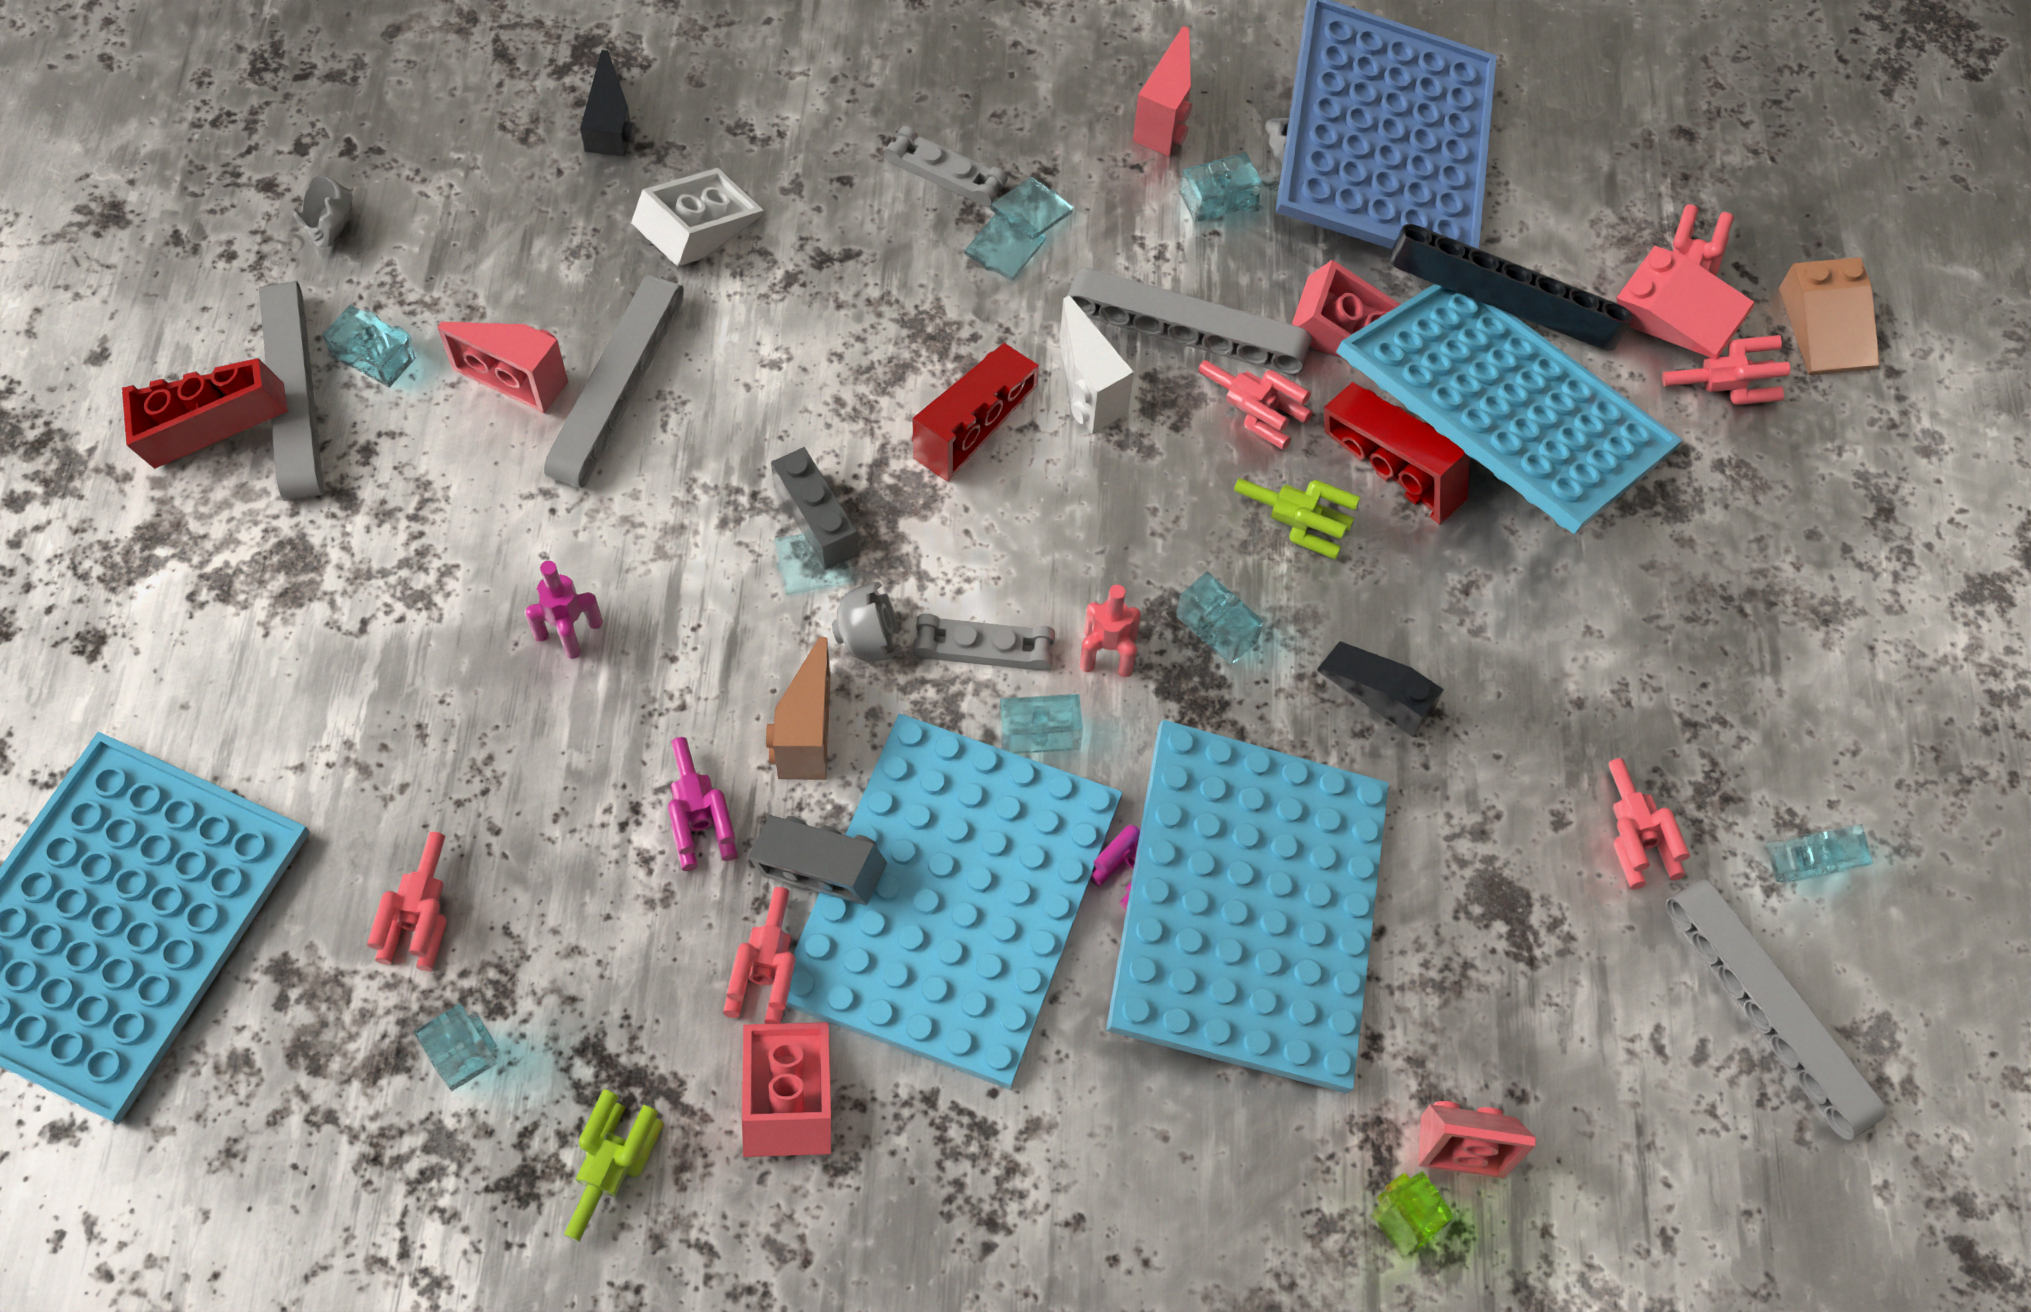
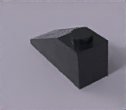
(606, 118)
(1383, 685)

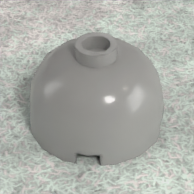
(867, 623)

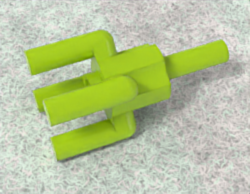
(1303, 511)
(610, 1156)

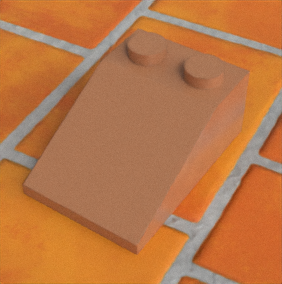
(1832, 315)
(801, 720)

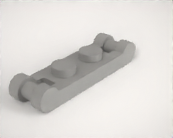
(945, 167)
(984, 643)

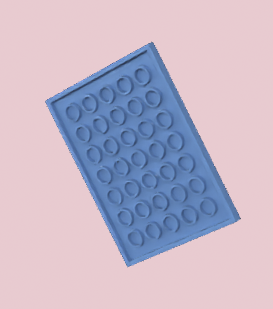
(1386, 128)

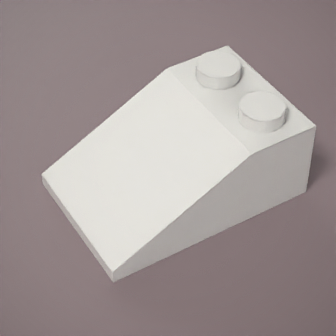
(694, 215)
(1094, 371)

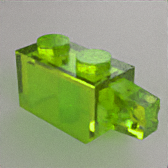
(1411, 1212)

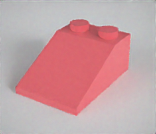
(1164, 100)
(1683, 303)
(1337, 306)
(507, 359)
(786, 1089)
(1472, 1141)

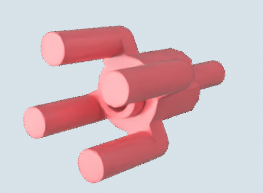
(1701, 252)
(1735, 372)
(1261, 398)
(1111, 628)
(1643, 828)
(413, 909)
(764, 962)

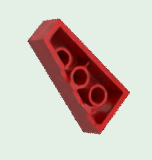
(199, 410)
(972, 410)
(1400, 449)

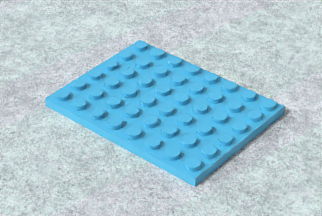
(1512, 402)
(1251, 908)
(969, 909)
(124, 918)

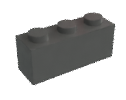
(814, 508)
(818, 859)

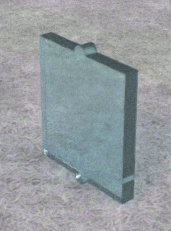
(1031, 208)
(1003, 248)
(802, 568)

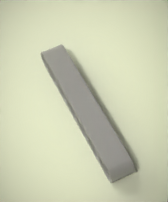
(1190, 321)
(289, 359)
(613, 381)
(1776, 1010)

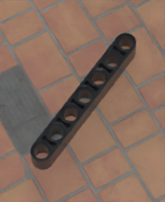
(1510, 287)

